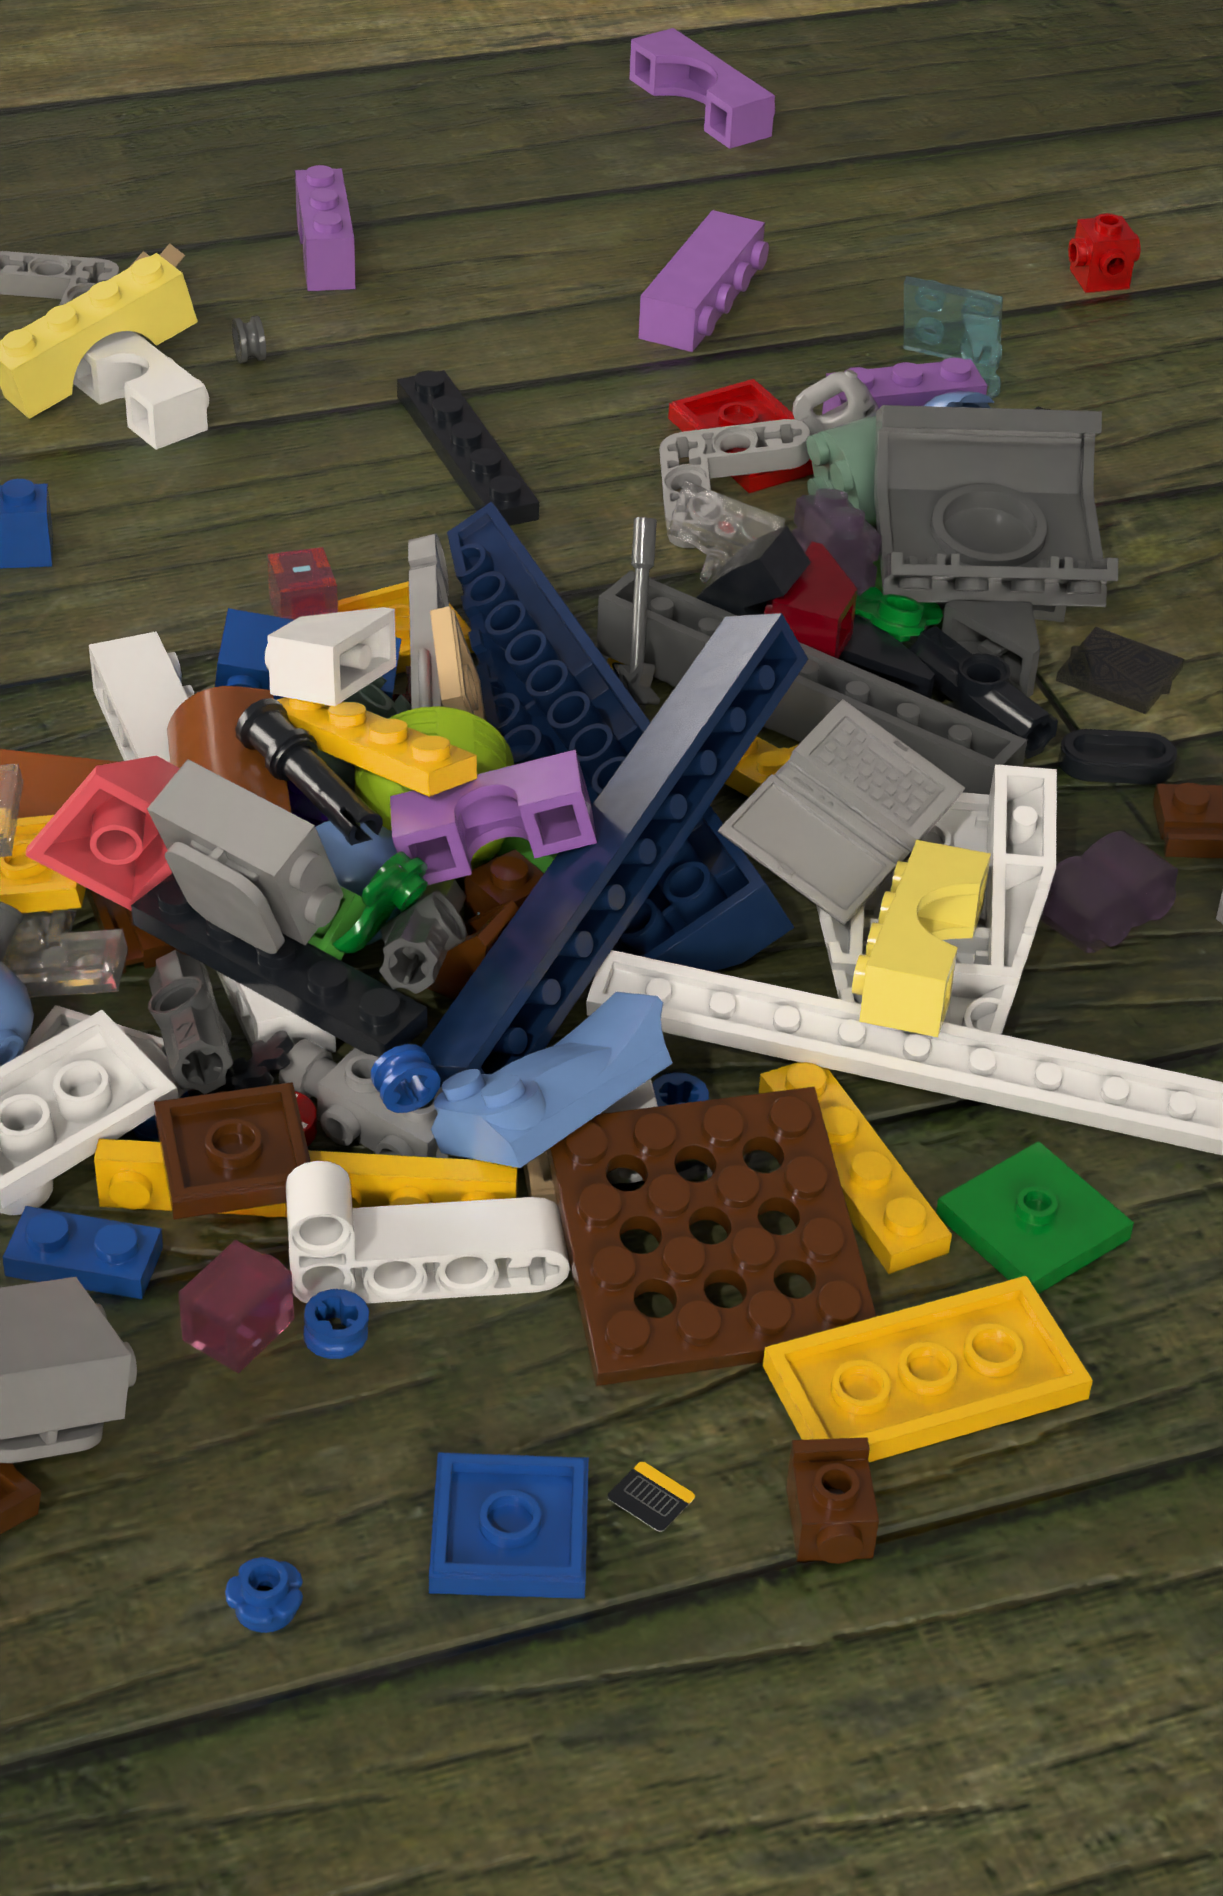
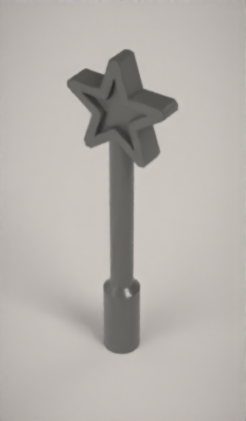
(639, 675)

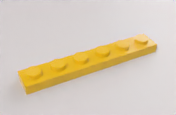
(134, 1177)

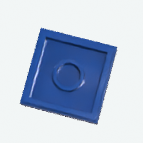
(509, 1526)

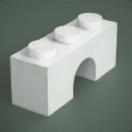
(160, 395)

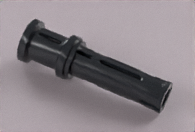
(294, 757)

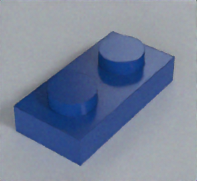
(98, 1251)

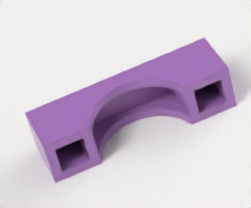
(674, 65)

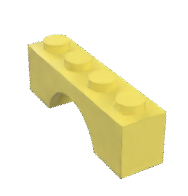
(43, 356)
(906, 962)

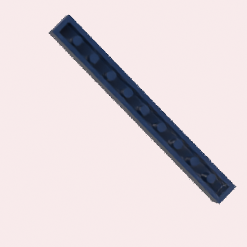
(640, 825)

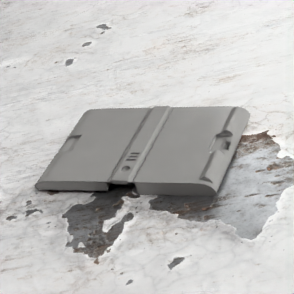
(842, 811)

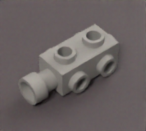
(352, 1106)

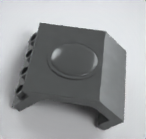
(989, 505)

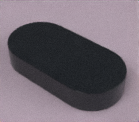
(1117, 756)

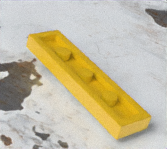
(384, 745)
(876, 1189)

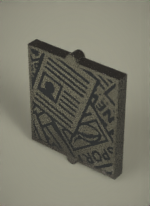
(1120, 670)

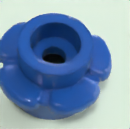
(265, 1609)

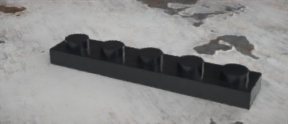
(466, 446)
(294, 977)

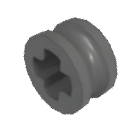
(249, 339)

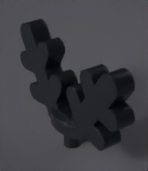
(257, 1069)

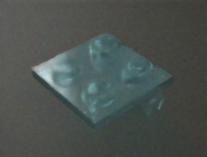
(954, 324)

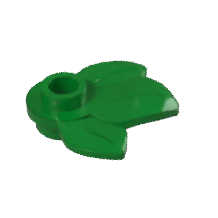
(896, 613)
(394, 885)

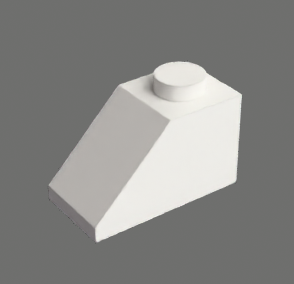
(331, 654)

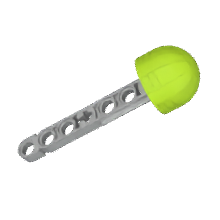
(463, 729)

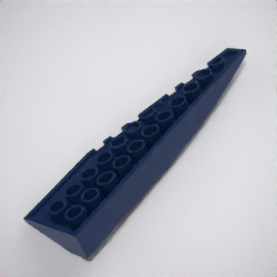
(557, 695)

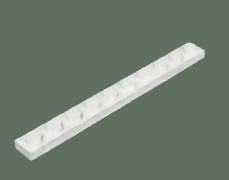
(956, 1063)

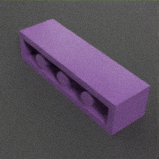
(702, 280)

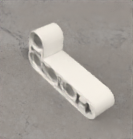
(417, 1247)

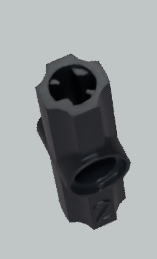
(982, 689)

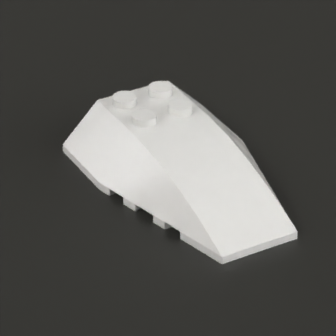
(1020, 833)

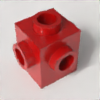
(1103, 253)

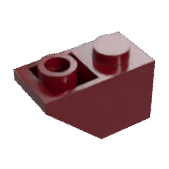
(819, 604)

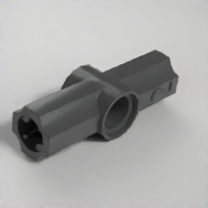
(422, 936)
(190, 1022)

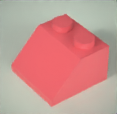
(106, 832)

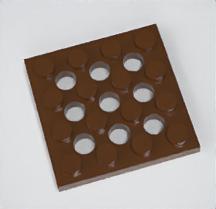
(697, 1333)

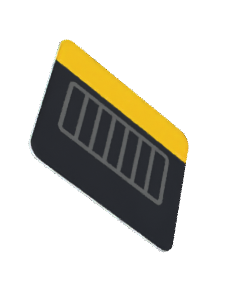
(651, 1496)

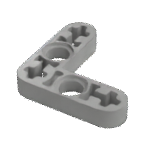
(51, 275)
(768, 448)

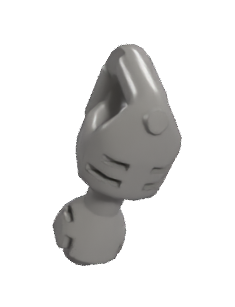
(858, 404)

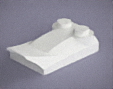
(69, 1095)

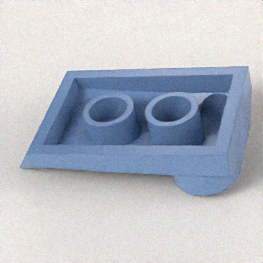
(553, 1091)

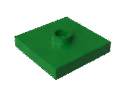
(1034, 1218)

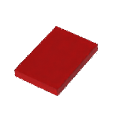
(737, 405)

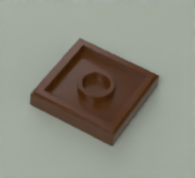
(230, 1148)

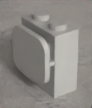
(244, 859)
(58, 1370)

